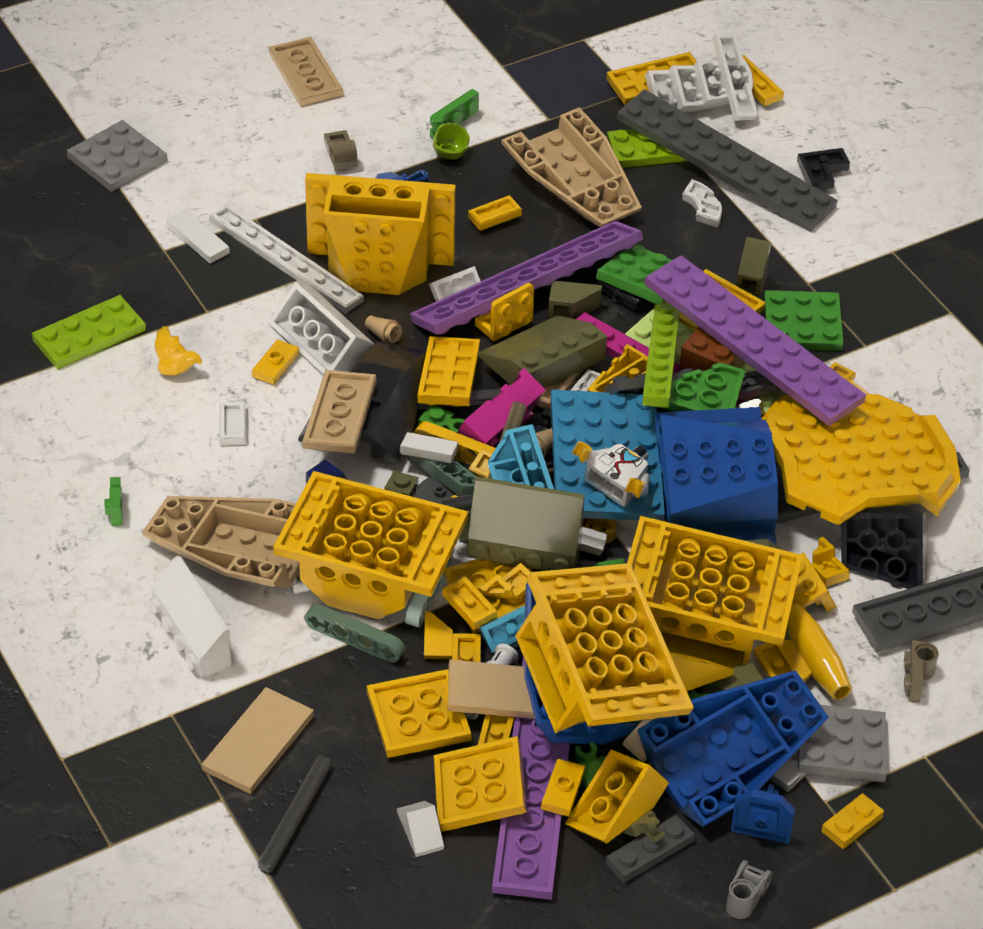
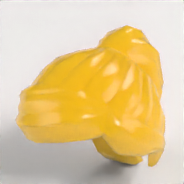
(172, 355)

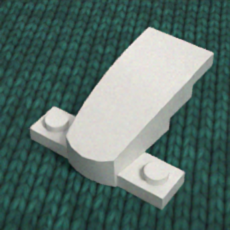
(709, 83)

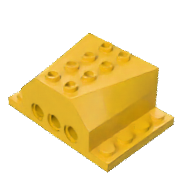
(380, 229)
(368, 544)
(713, 590)
(598, 649)

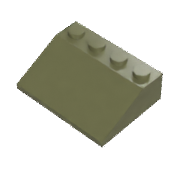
(548, 351)
(525, 525)

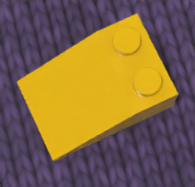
(698, 671)
(616, 797)

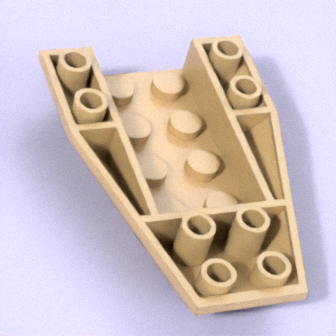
(577, 168)
(227, 536)

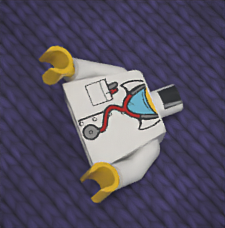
(616, 471)

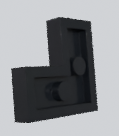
(819, 164)

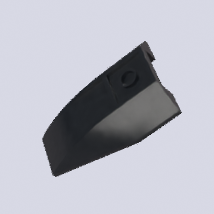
(394, 399)

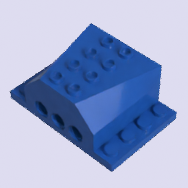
(719, 471)

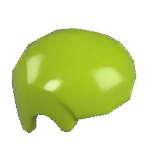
(451, 141)

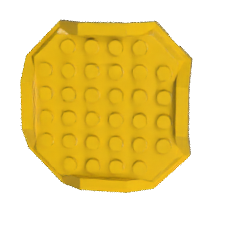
(864, 460)

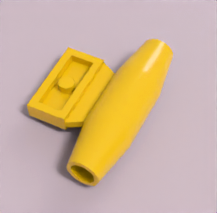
(807, 653)

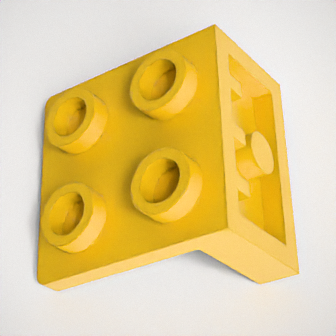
(811, 588)

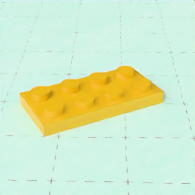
(631, 80)
(449, 371)

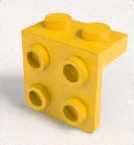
(508, 313)

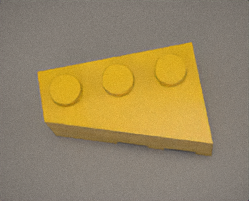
(629, 363)

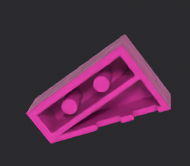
(490, 419)

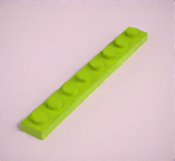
(661, 356)

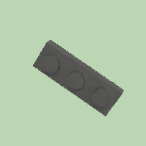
(644, 853)

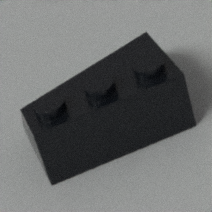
(887, 546)

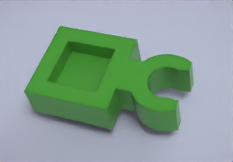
(441, 418)
(113, 505)
(590, 762)

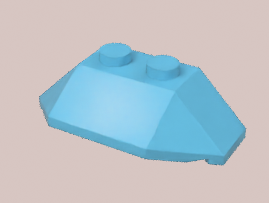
(520, 459)

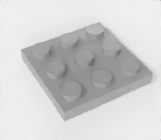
(117, 155)
(847, 745)

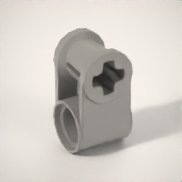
(746, 890)

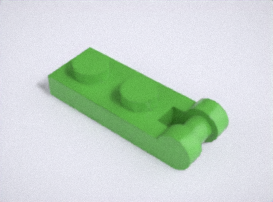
(456, 111)

